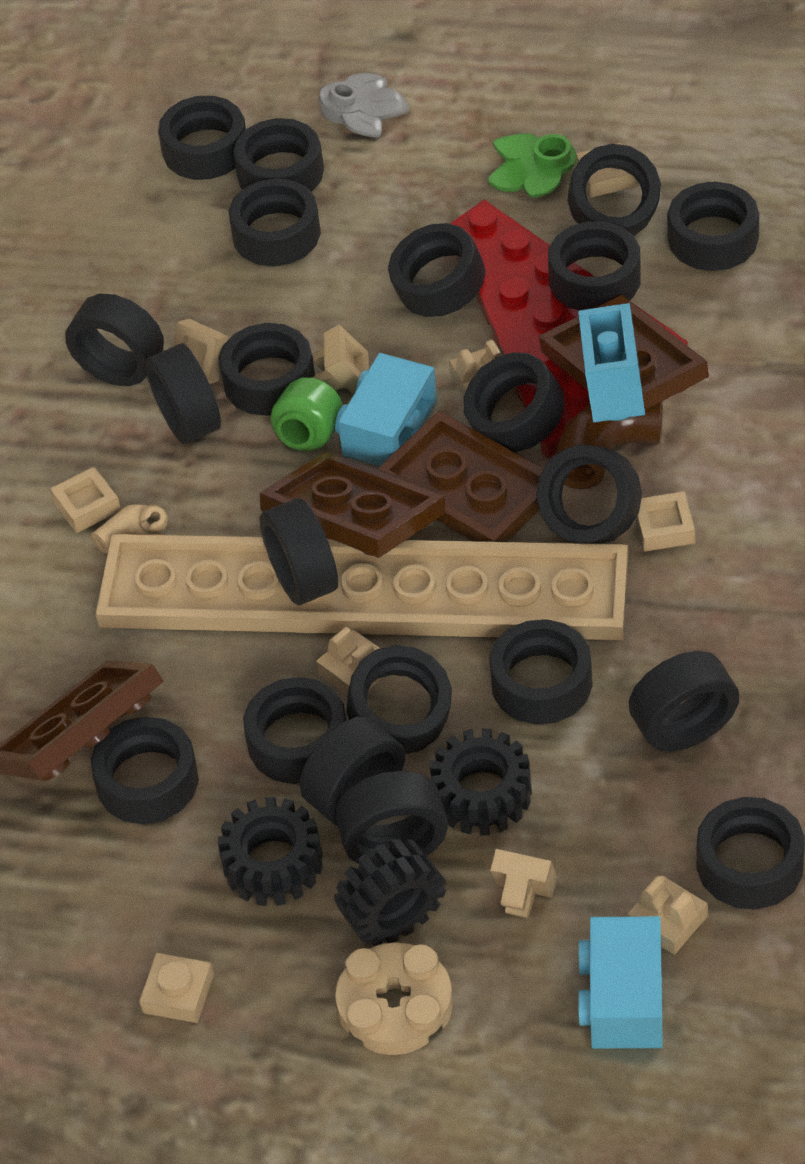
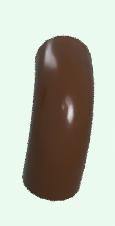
(609, 435)

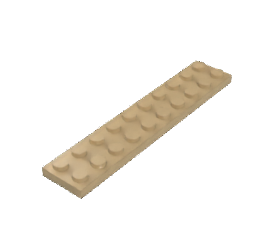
(408, 591)

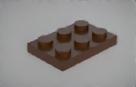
(664, 361)
(484, 484)
(358, 502)
(77, 719)

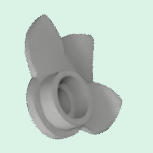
(361, 103)

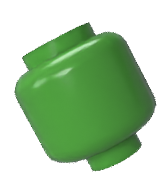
(306, 414)

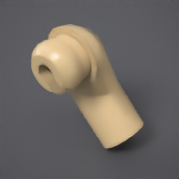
(132, 521)

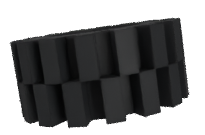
(476, 756)
(274, 877)
(390, 892)

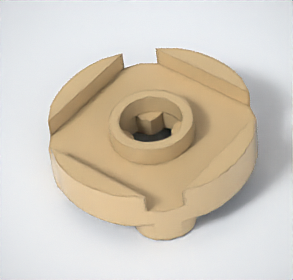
(386, 968)

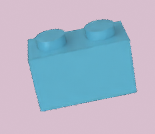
(611, 363)
(386, 408)
(624, 982)

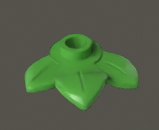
(532, 163)

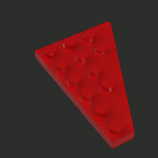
(521, 303)

